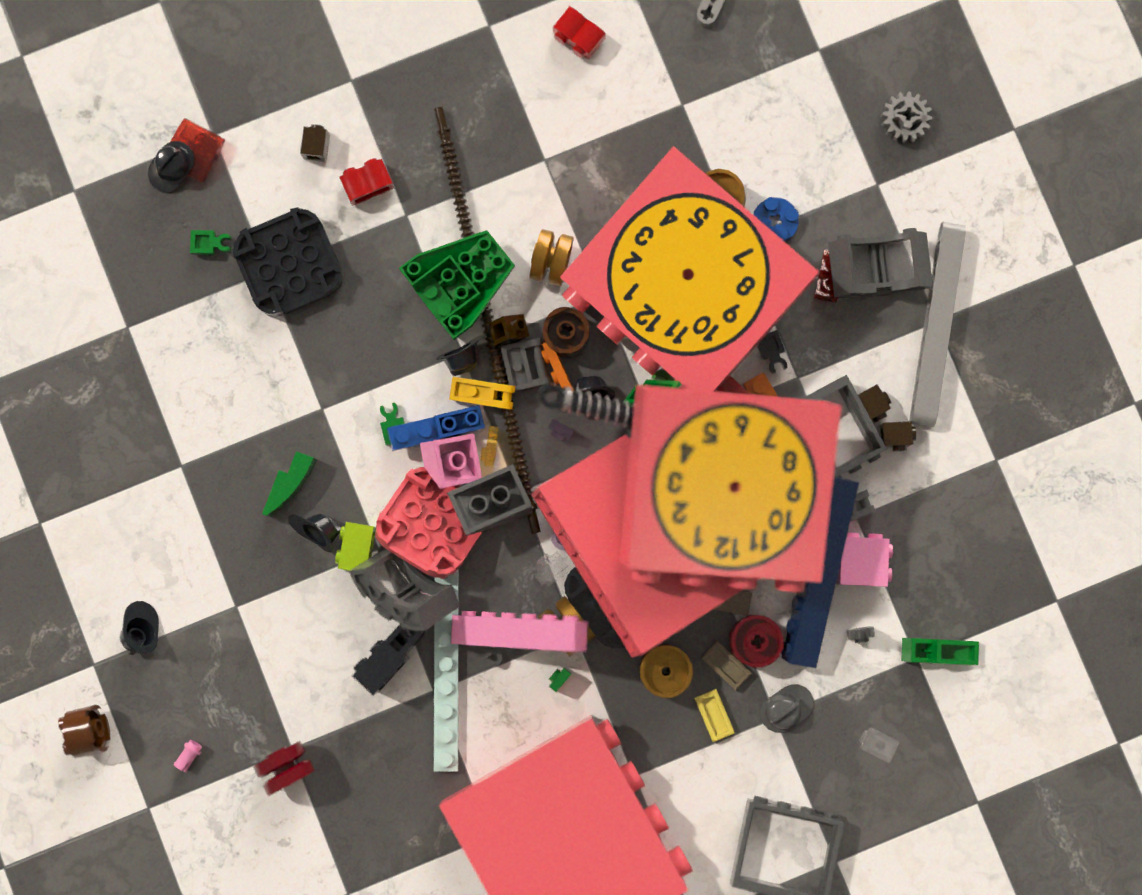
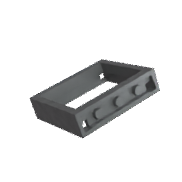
(862, 420)
(784, 808)

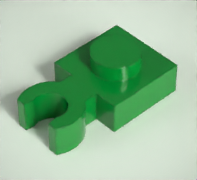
(205, 242)
(391, 420)

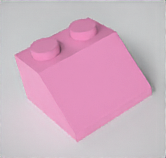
(452, 460)

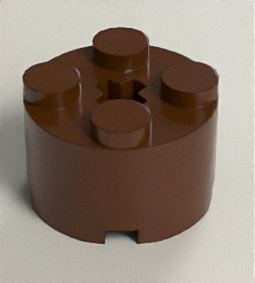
(571, 320)
(84, 731)

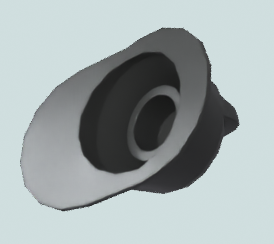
(787, 708)

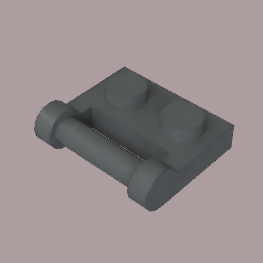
(518, 367)

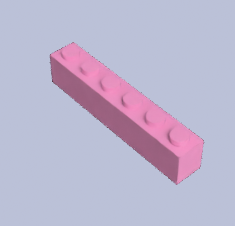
(519, 632)

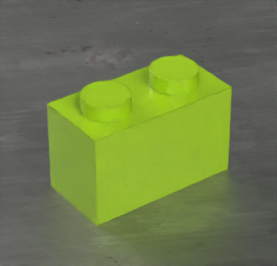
(356, 545)

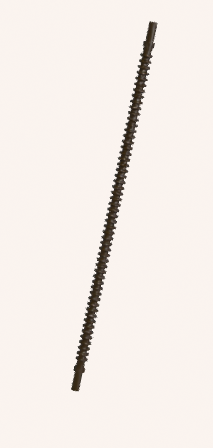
(444, 134)

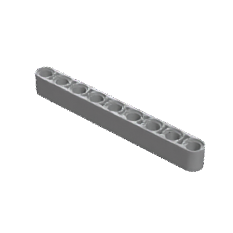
(937, 324)

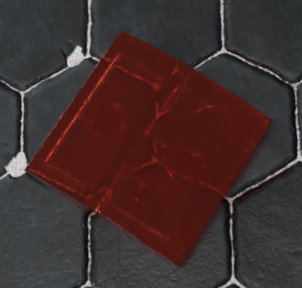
(203, 143)

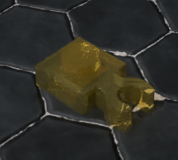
(488, 453)

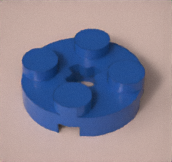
(782, 208)

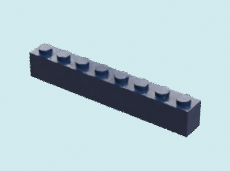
(812, 606)

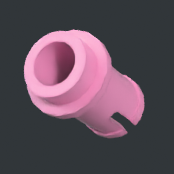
(188, 755)

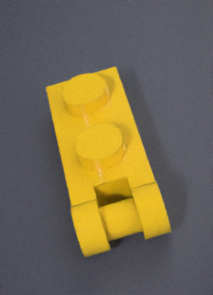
(481, 392)

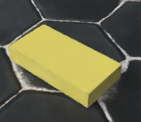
(714, 715)

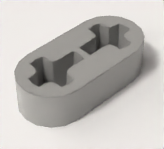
(716, 8)

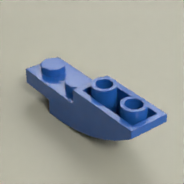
(436, 428)

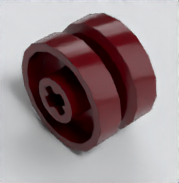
(769, 644)
(283, 767)

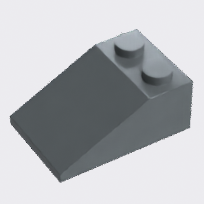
(491, 501)

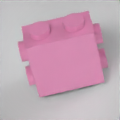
(865, 561)

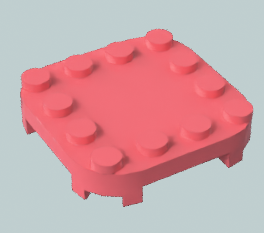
(424, 527)

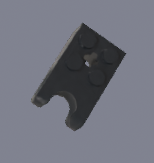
(385, 660)

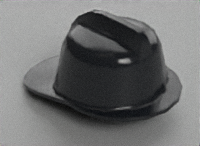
(170, 166)
(463, 358)
(594, 385)
(317, 528)
(139, 628)

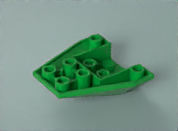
(459, 279)

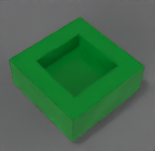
(558, 678)

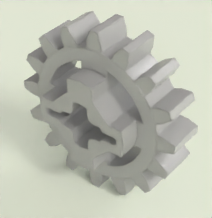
(916, 117)

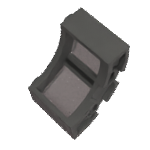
(880, 264)
(403, 591)

